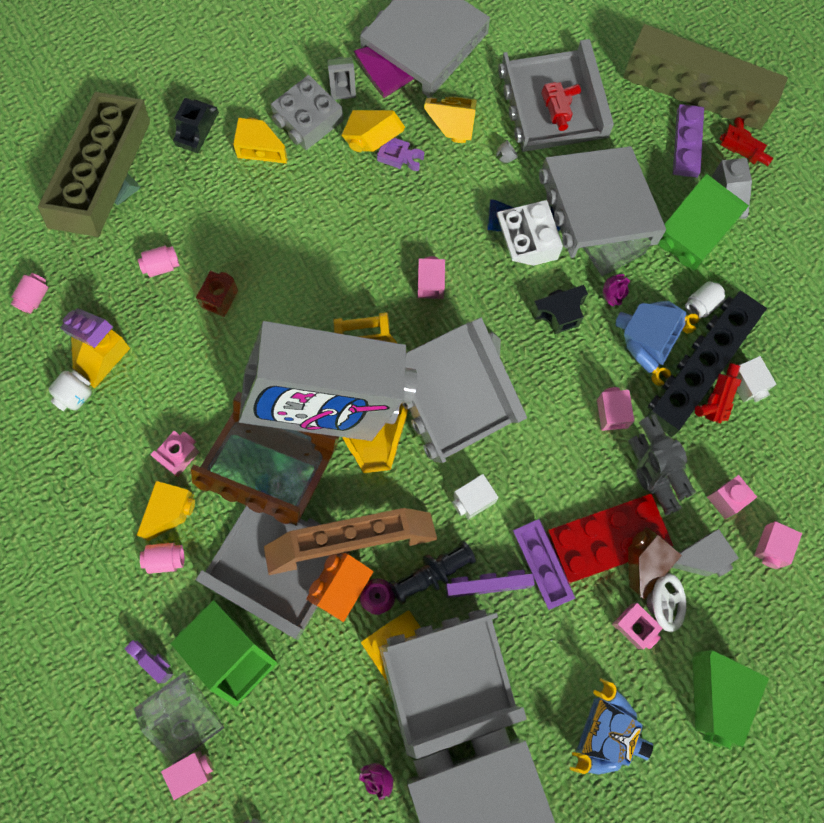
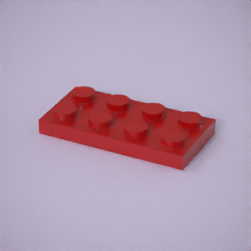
(604, 537)

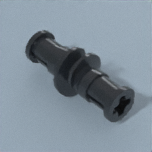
(432, 572)

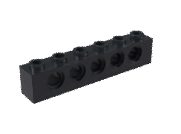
(746, 314)

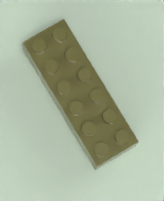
(704, 77)
(95, 164)

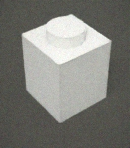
(755, 380)
(474, 497)

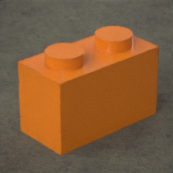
(339, 585)

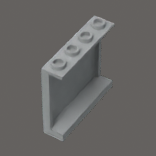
(426, 37)
(532, 119)
(600, 198)
(460, 390)
(243, 577)
(449, 684)

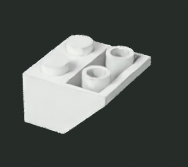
(531, 233)

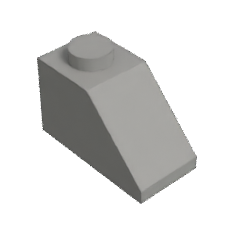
(342, 78)
(735, 177)
(708, 556)

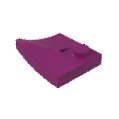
(381, 72)

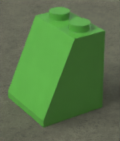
(701, 222)
(223, 654)
(725, 698)

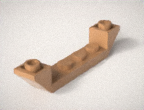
(348, 536)

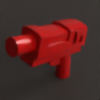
(559, 101)
(740, 141)
(720, 401)

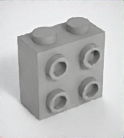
(306, 112)

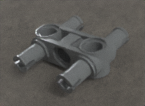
(661, 465)

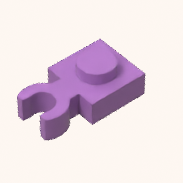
(397, 152)
(155, 666)

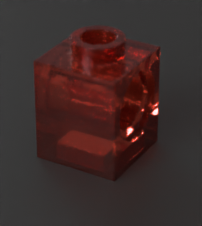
(219, 303)

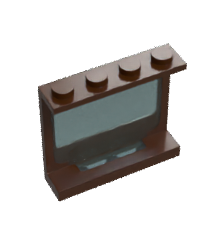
(265, 467)

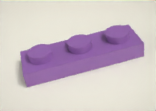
(688, 141)
(85, 327)
(544, 564)
(489, 584)

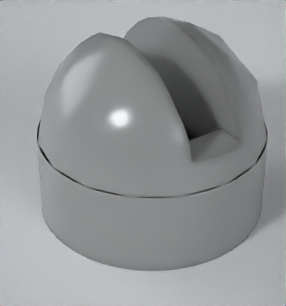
(508, 152)

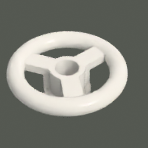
(661, 602)

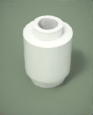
(705, 299)

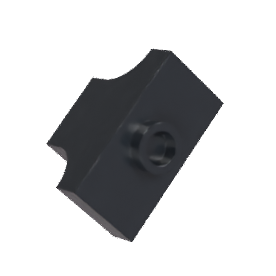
(193, 124)
(561, 308)

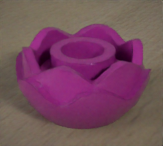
(615, 289)
(380, 605)
(377, 780)

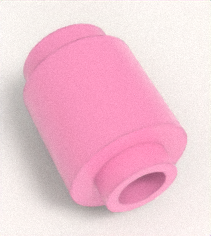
(158, 261)
(29, 293)
(162, 558)

